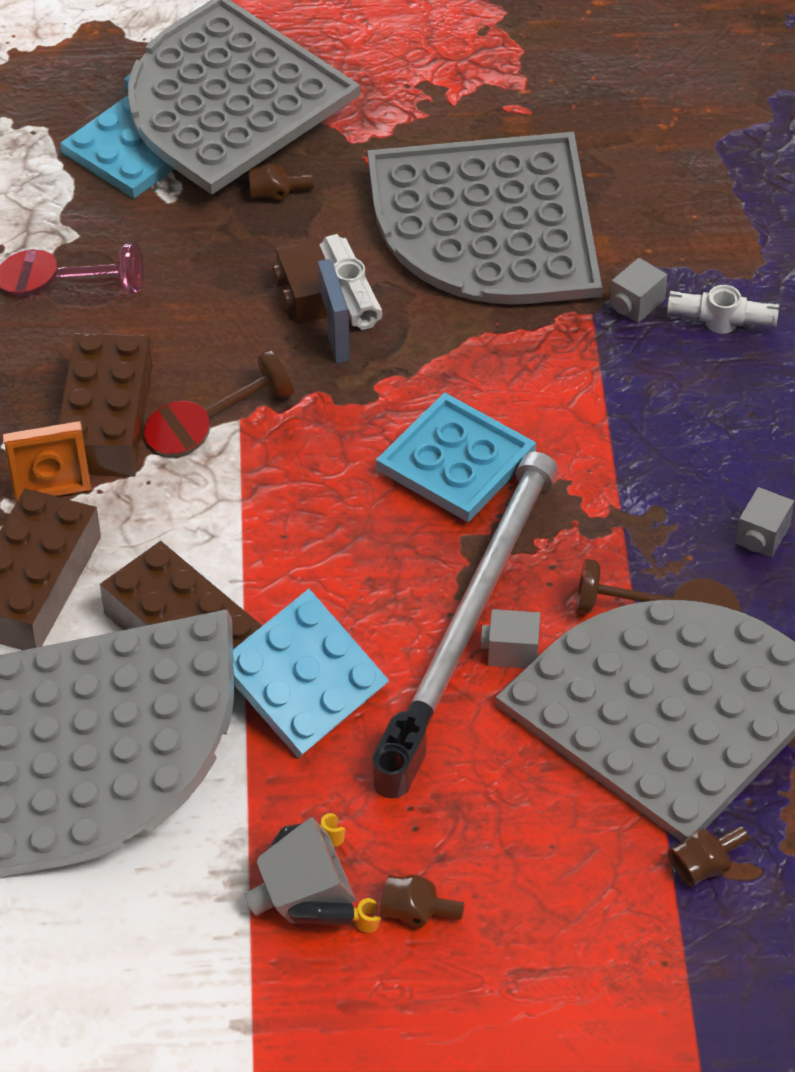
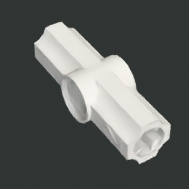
(359, 297)

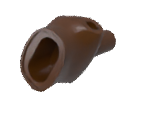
(275, 183)
(705, 855)
(416, 901)

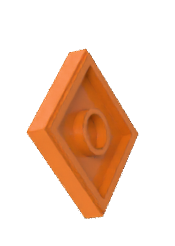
(48, 460)

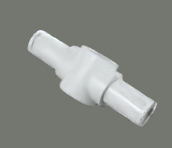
(723, 309)

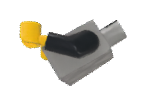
(308, 880)

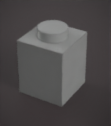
(638, 290)
(764, 522)
(511, 638)

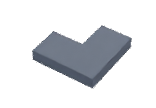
(336, 310)

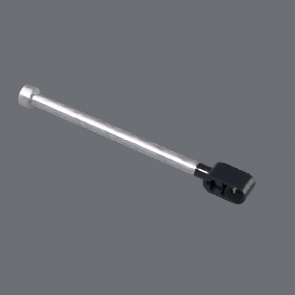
(409, 727)

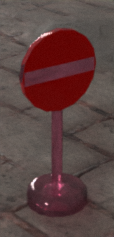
(36, 269)

